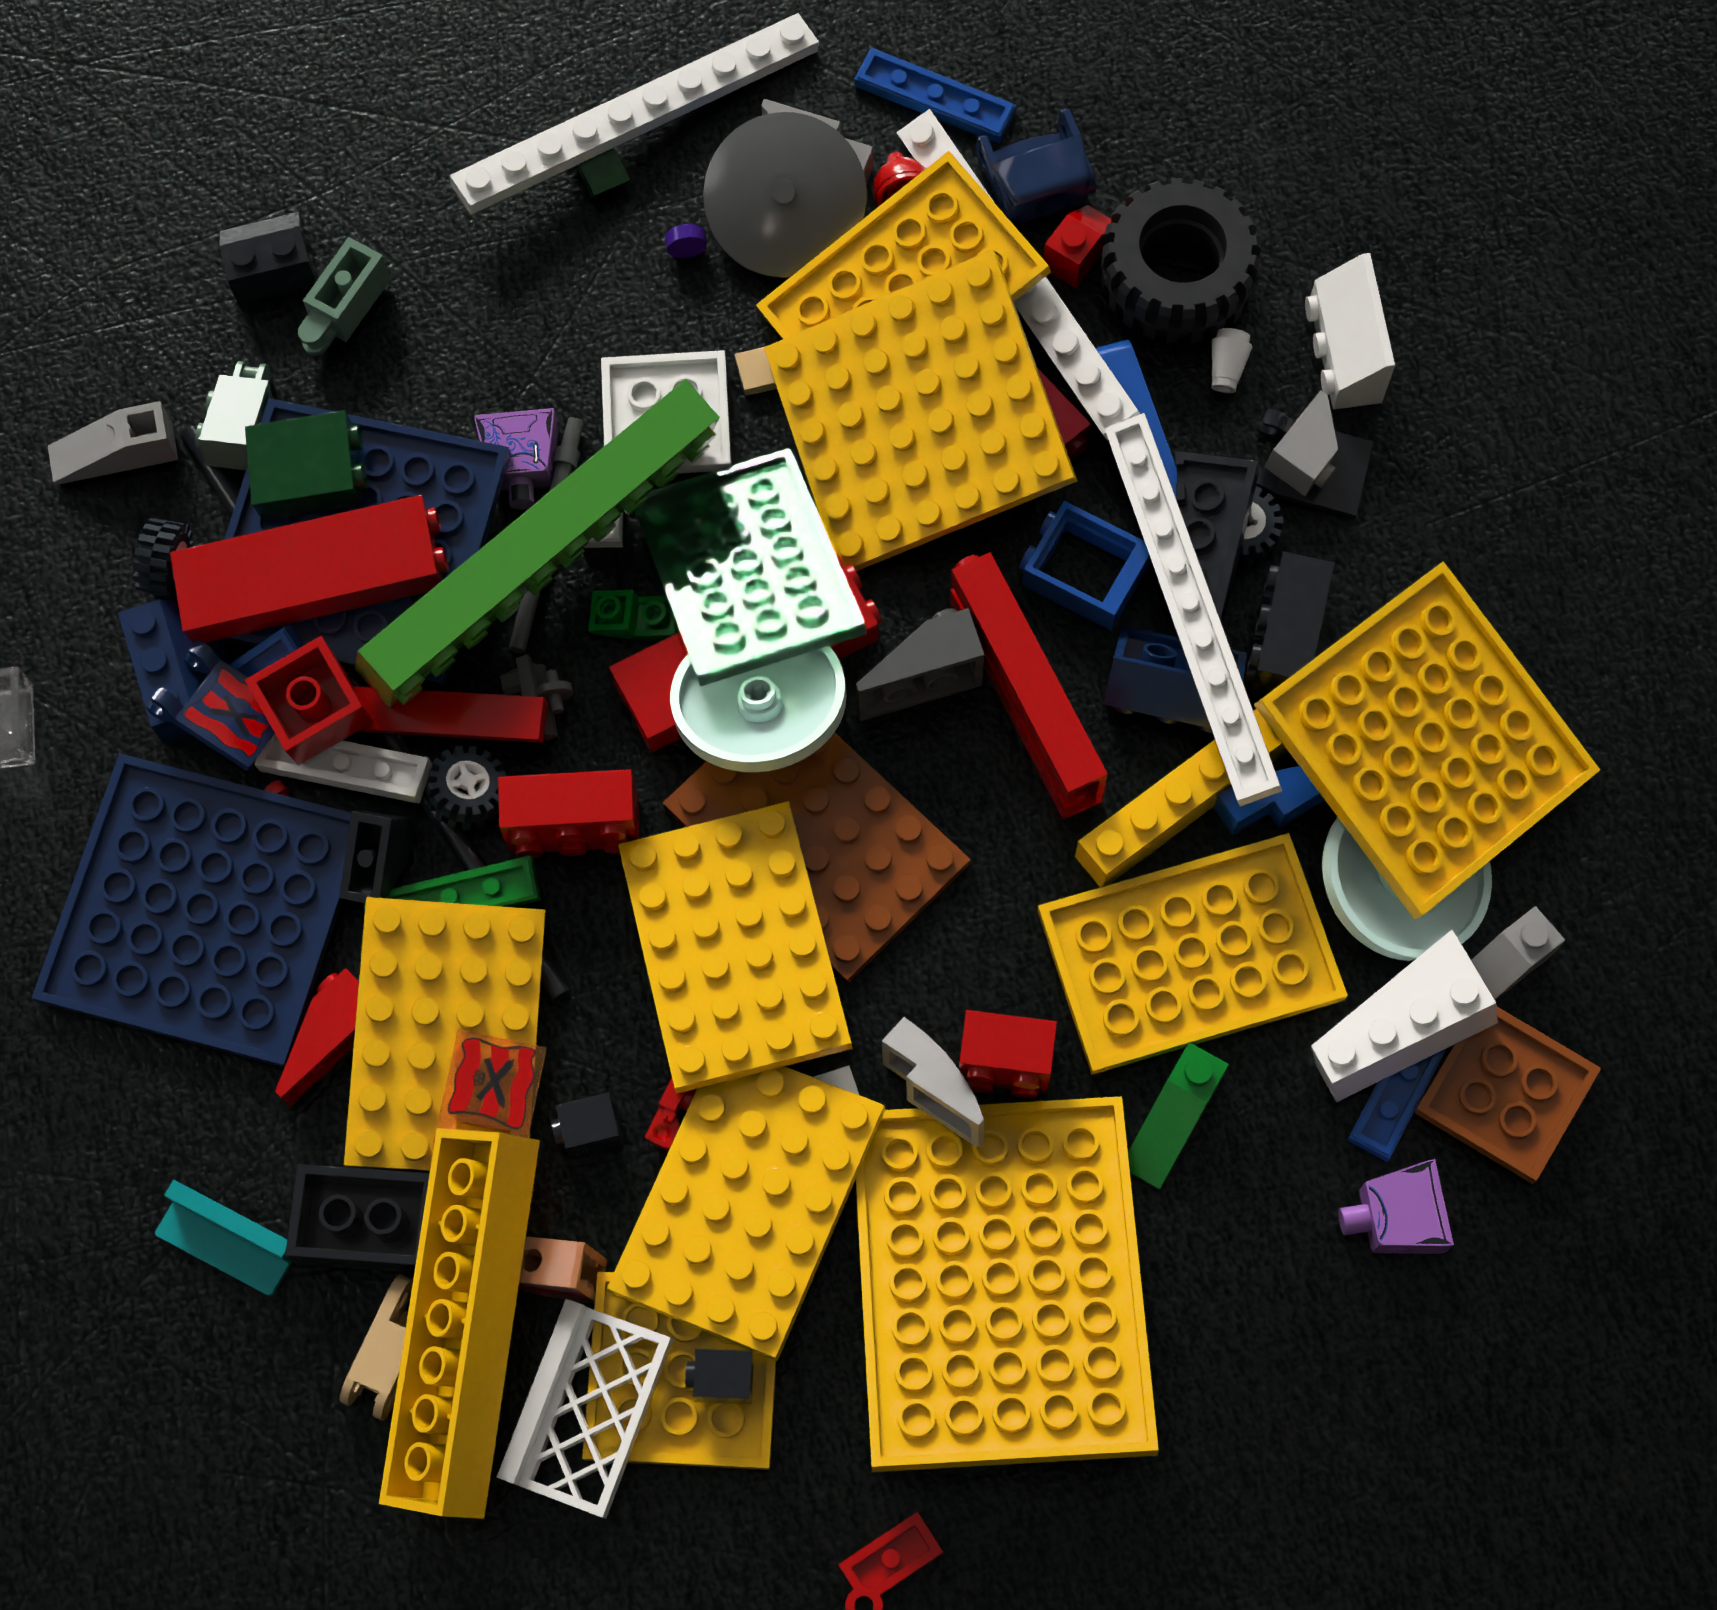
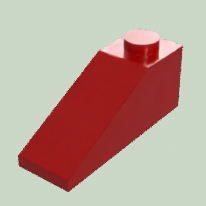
(323, 1036)

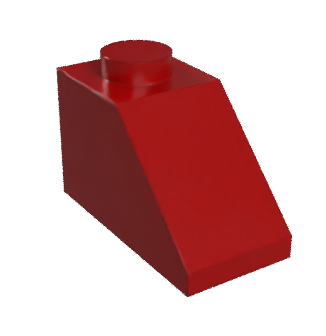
(1076, 245)

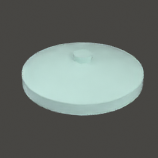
(762, 715)
(1377, 915)

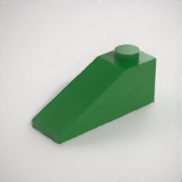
(1175, 1115)

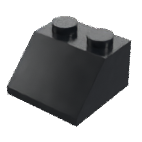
(267, 258)

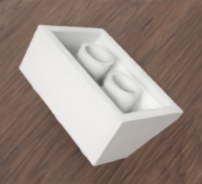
(1351, 334)

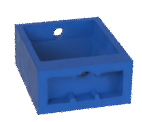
(1100, 534)

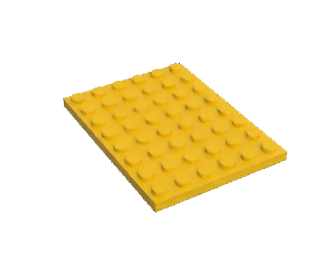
(1003, 1290)

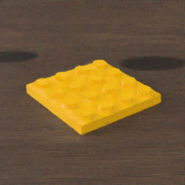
(675, 1425)

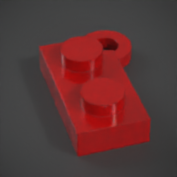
(889, 1561)

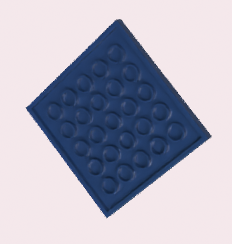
(400, 462)
(199, 911)

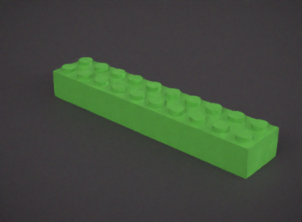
(536, 544)

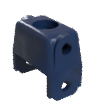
(1038, 173)

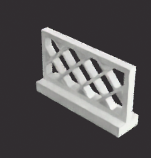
(549, 1393)

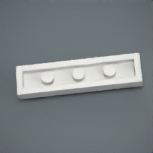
(353, 768)

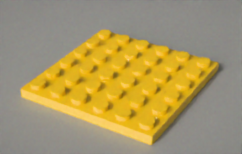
(919, 413)
(1427, 739)

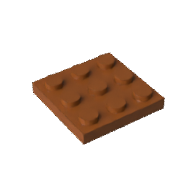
(1509, 1094)

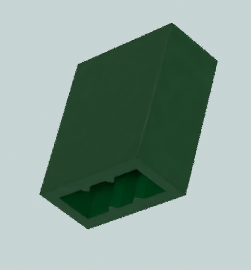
(305, 465)

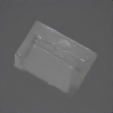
(16, 719)

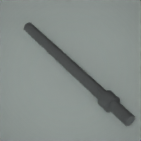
(564, 461)

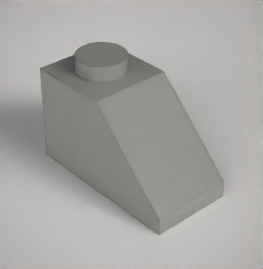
(1307, 448)
(1517, 952)

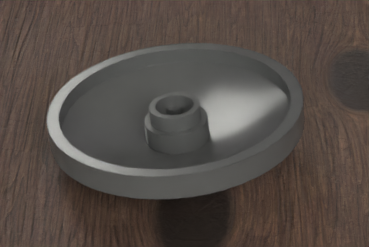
(783, 192)

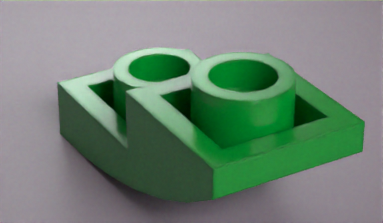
(631, 617)

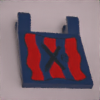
(220, 711)

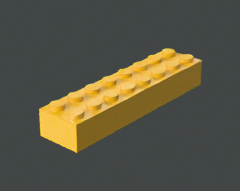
(459, 1323)

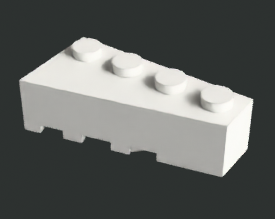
(1407, 1020)

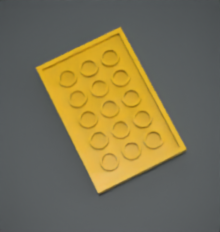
(911, 236)
(734, 947)
(1191, 953)
(419, 982)
(747, 1205)

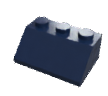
(158, 657)
(1156, 680)

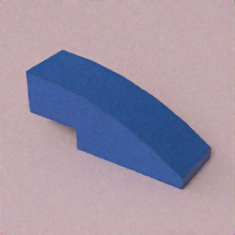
(1295, 799)

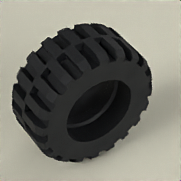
(1188, 215)

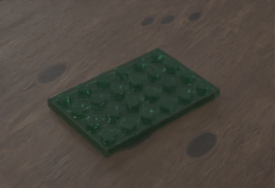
(747, 567)

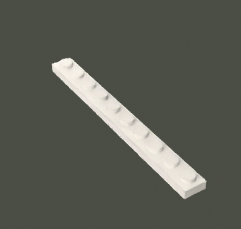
(633, 113)
(1041, 306)
(1193, 611)

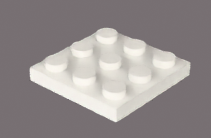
(639, 382)

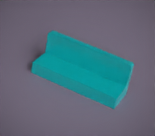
(224, 1239)

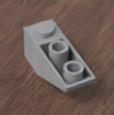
(115, 444)

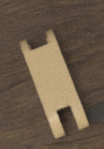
(381, 1352)

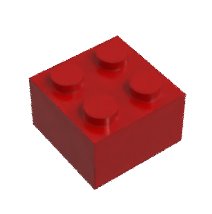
(309, 700)
(1007, 1053)

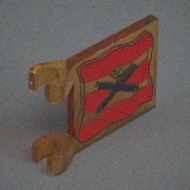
(491, 1084)

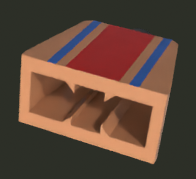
(560, 1269)

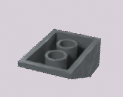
(928, 665)

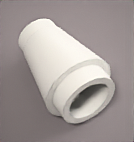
(1229, 358)

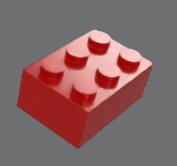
(568, 812)

